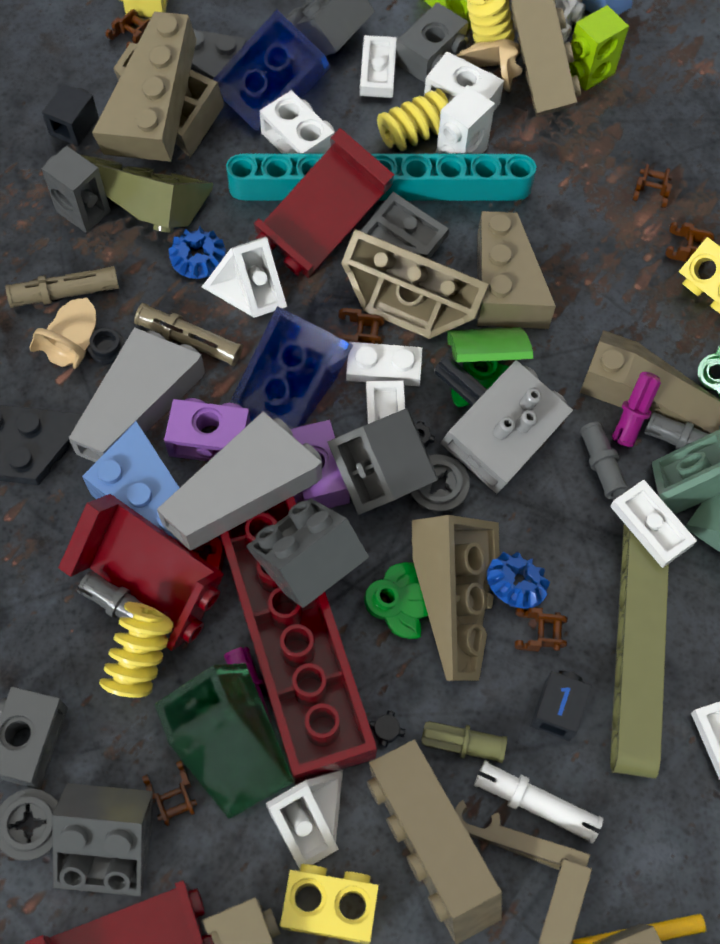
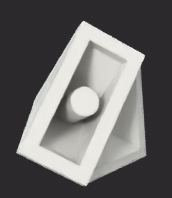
(248, 279)
(309, 817)

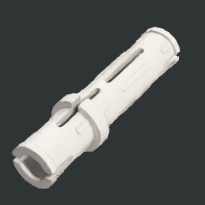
(538, 801)

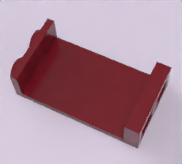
(325, 205)
(145, 560)
(158, 920)

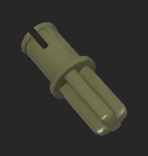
(464, 741)

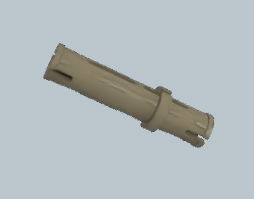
(60, 287)
(151, 318)

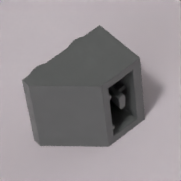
(330, 22)
(382, 461)
(308, 550)
(101, 839)

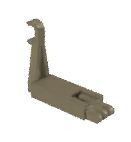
(572, 878)

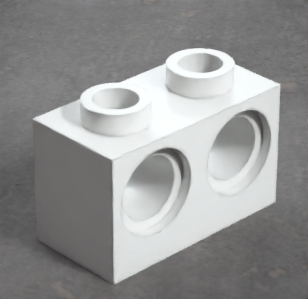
(295, 127)

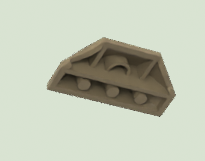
(410, 287)

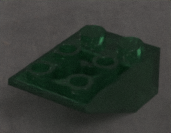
(225, 737)

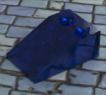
(270, 66)
(290, 369)

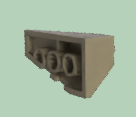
(452, 569)

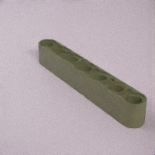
(639, 662)

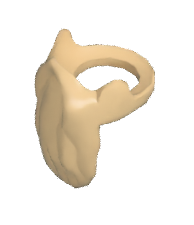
(500, 52)
(68, 334)

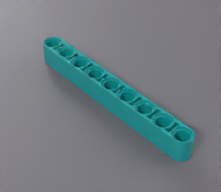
(415, 176)

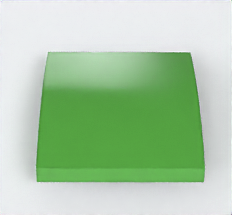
(489, 344)

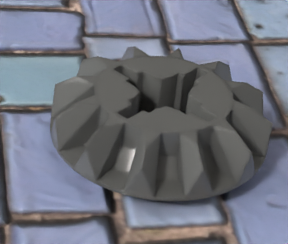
(456, 483)
(14, 811)

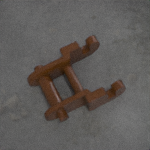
(122, 25)
(665, 187)
(692, 234)
(356, 315)
(557, 621)
(178, 809)

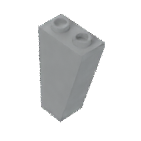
(137, 389)
(241, 481)

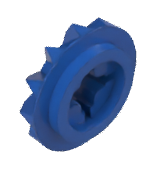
(198, 265)
(525, 594)

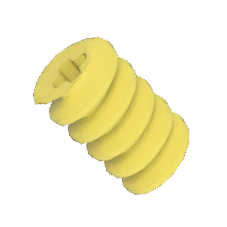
(490, 20)
(412, 119)
(139, 653)

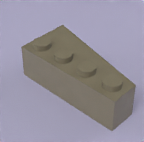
(545, 55)
(151, 92)
(437, 841)

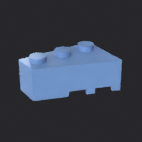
(133, 475)

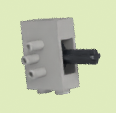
(504, 421)

